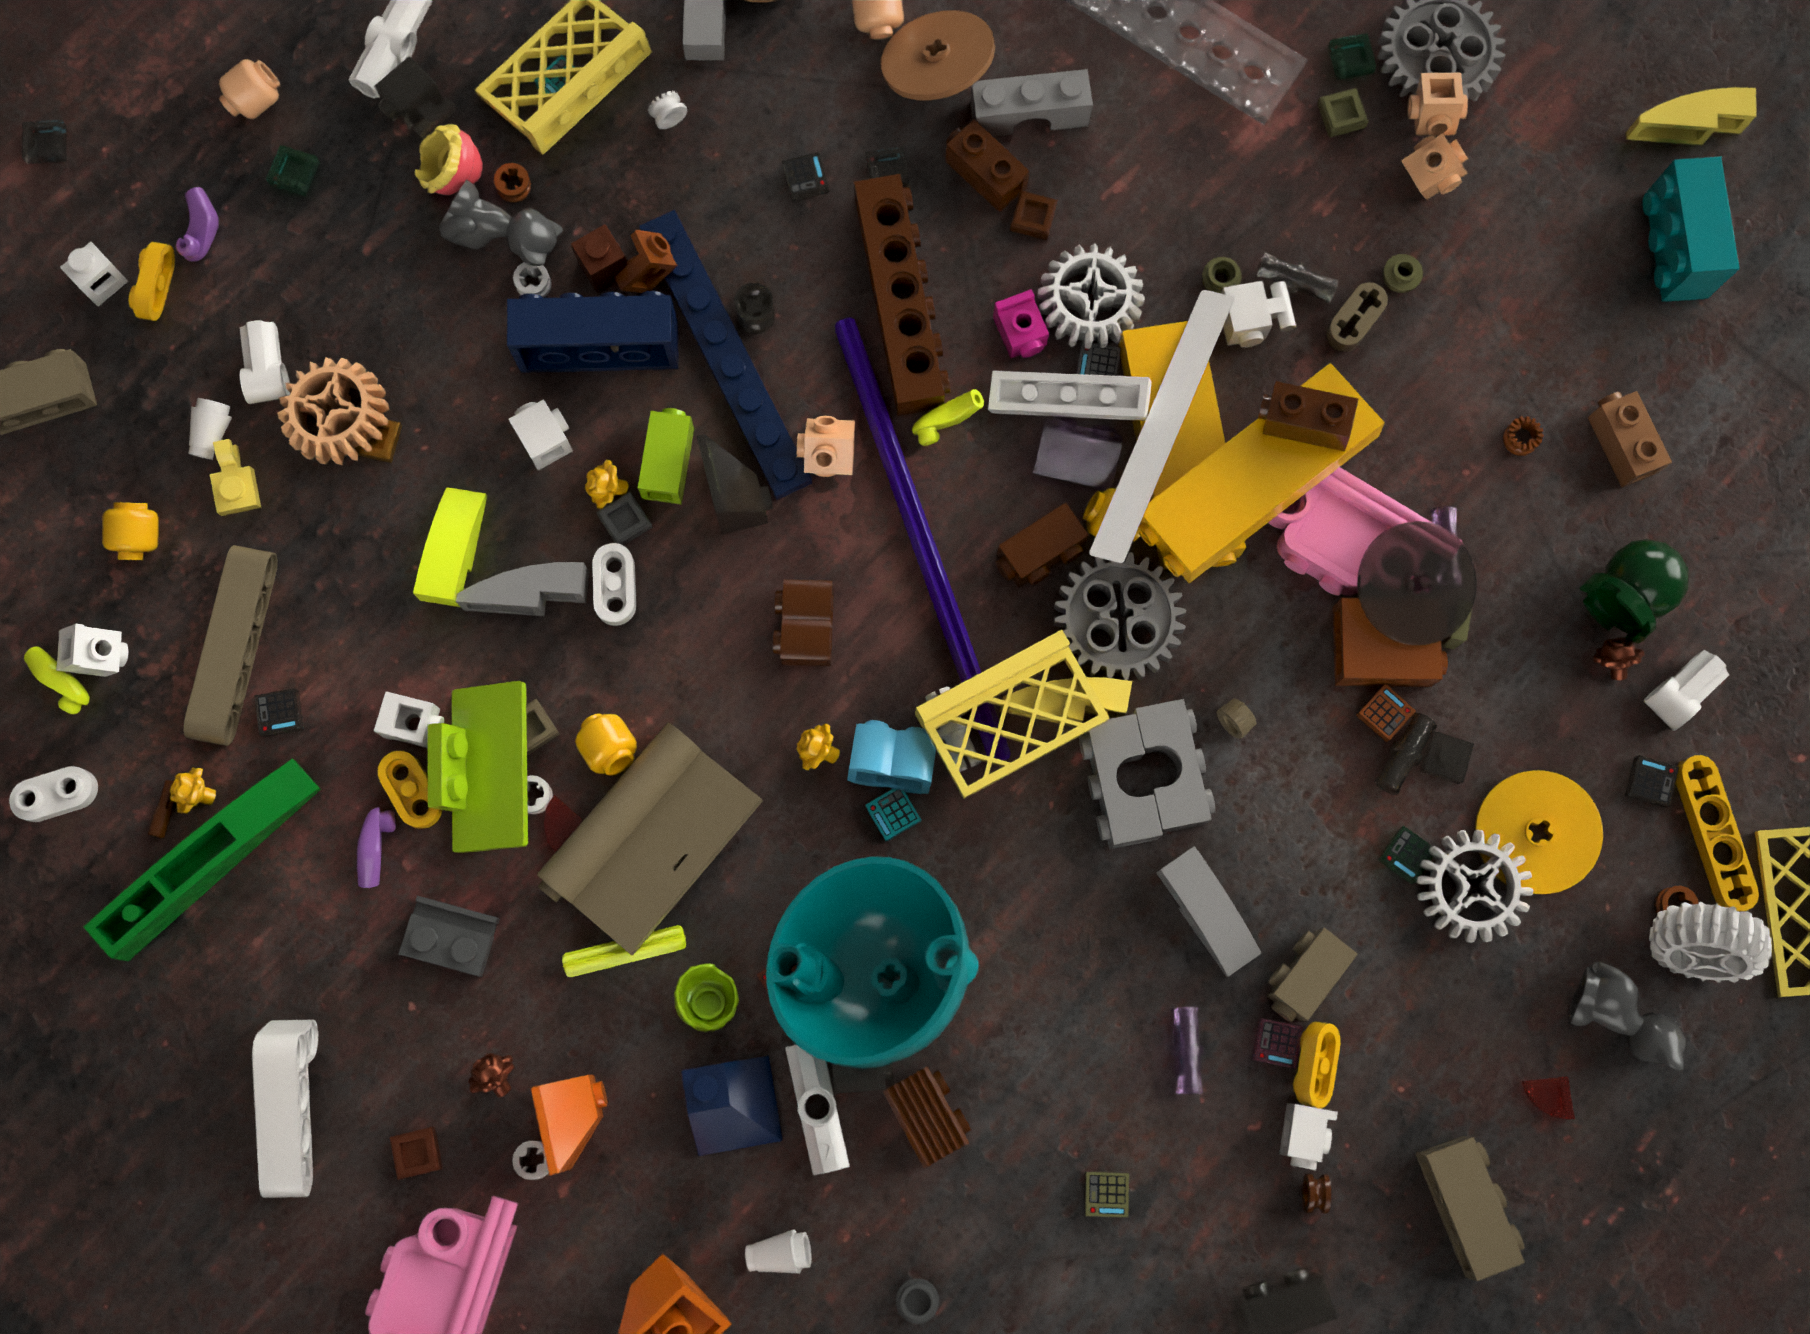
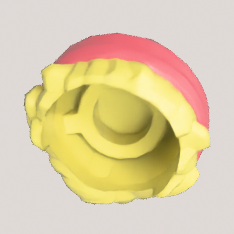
(448, 160)

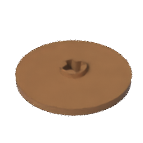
(938, 55)

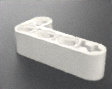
(283, 1106)

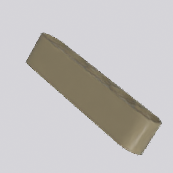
(230, 645)

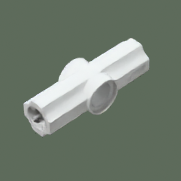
(388, 43)
(823, 1135)

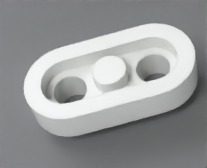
(614, 586)
(51, 794)

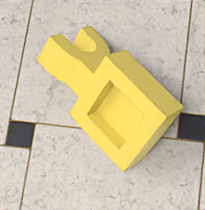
(233, 487)

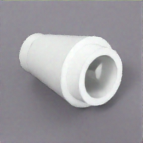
(207, 425)
(780, 1253)

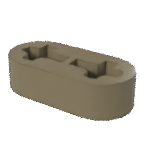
(1363, 321)

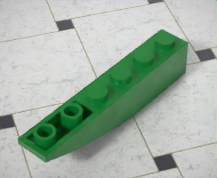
(199, 862)

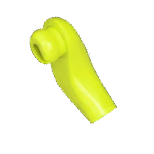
(946, 415)
(44, 670)

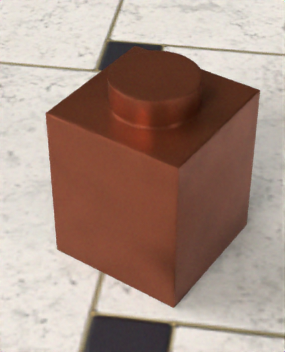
(599, 257)

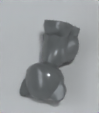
(477, 222)
(1611, 1000)

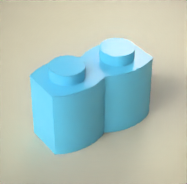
(892, 757)

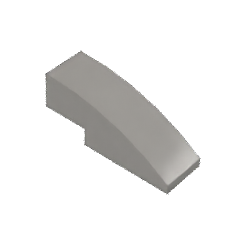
(704, 29)
(527, 589)
(1209, 911)

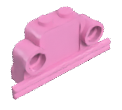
(1334, 527)
(444, 1273)

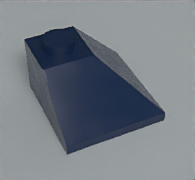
(732, 1105)

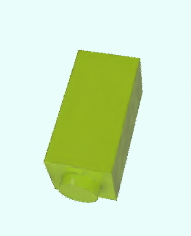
(666, 456)

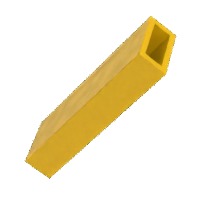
(1149, 354)
(1246, 486)

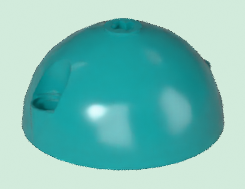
(888, 960)

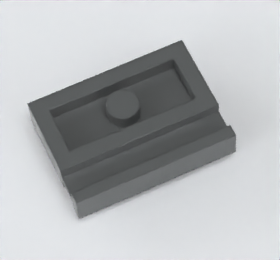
(449, 936)

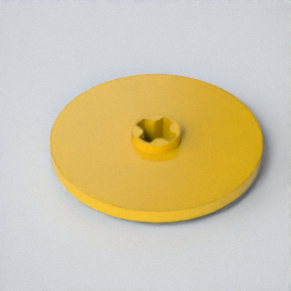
(1570, 823)

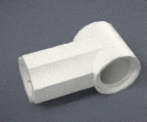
(263, 370)
(1680, 696)

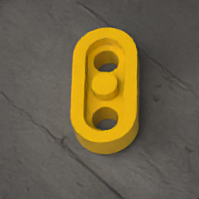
(153, 282)
(408, 792)
(1317, 1064)

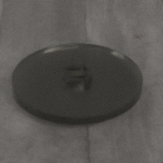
(1387, 586)

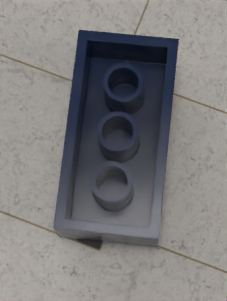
(579, 332)

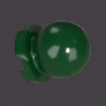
(1637, 586)

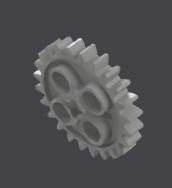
(1441, 45)
(1155, 615)

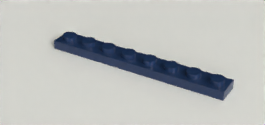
(730, 362)

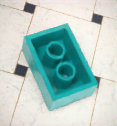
(1691, 229)

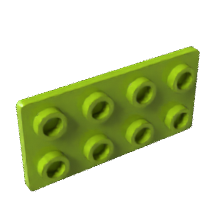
(482, 767)

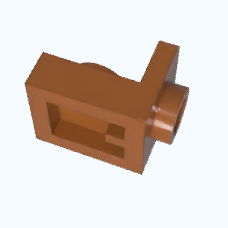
(648, 267)

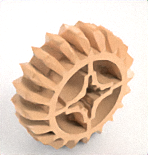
(322, 394)

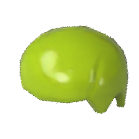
(706, 997)

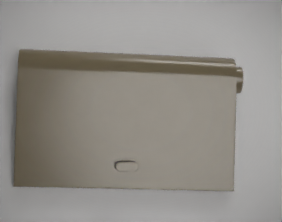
(628, 847)

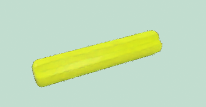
(612, 954)

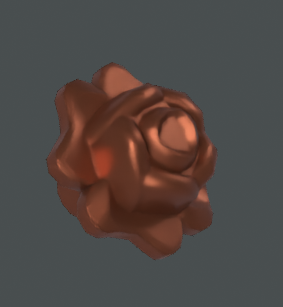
(1618, 656)
(491, 1074)

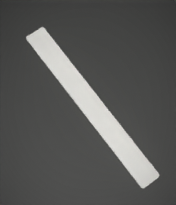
(1161, 427)

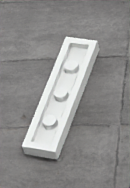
(1070, 395)

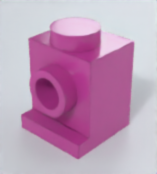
(1020, 340)

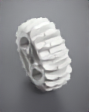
(1076, 296)
(1491, 899)
(1710, 942)

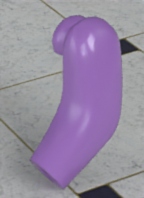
(201, 227)
(370, 846)

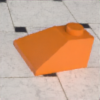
(567, 1118)
(669, 1303)

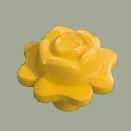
(604, 484)
(816, 747)
(189, 790)

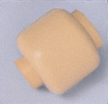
(878, 17)
(248, 89)

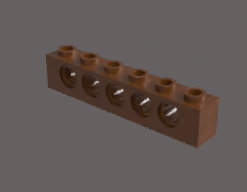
(887, 198)

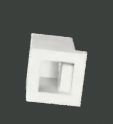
(89, 265)
(79, 655)
(395, 718)
(1306, 1135)

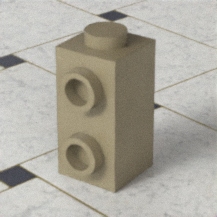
(1310, 975)

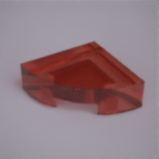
(559, 822)
(1551, 1096)

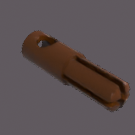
(162, 812)

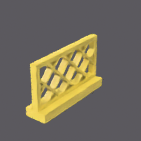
(583, 86)
(996, 681)
(1771, 904)

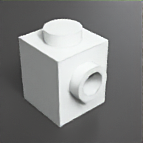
(541, 432)

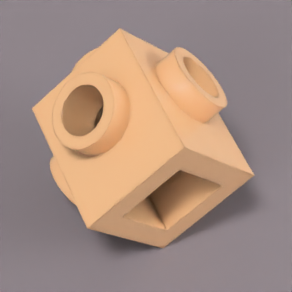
(1438, 104)
(1426, 156)
(827, 446)

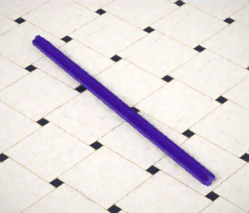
(916, 523)

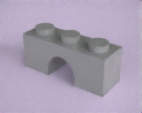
(1057, 96)
(1169, 731)
(1124, 818)

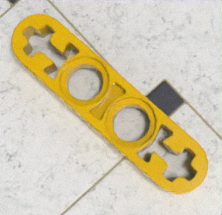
(1723, 831)

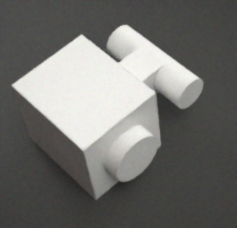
(1253, 313)

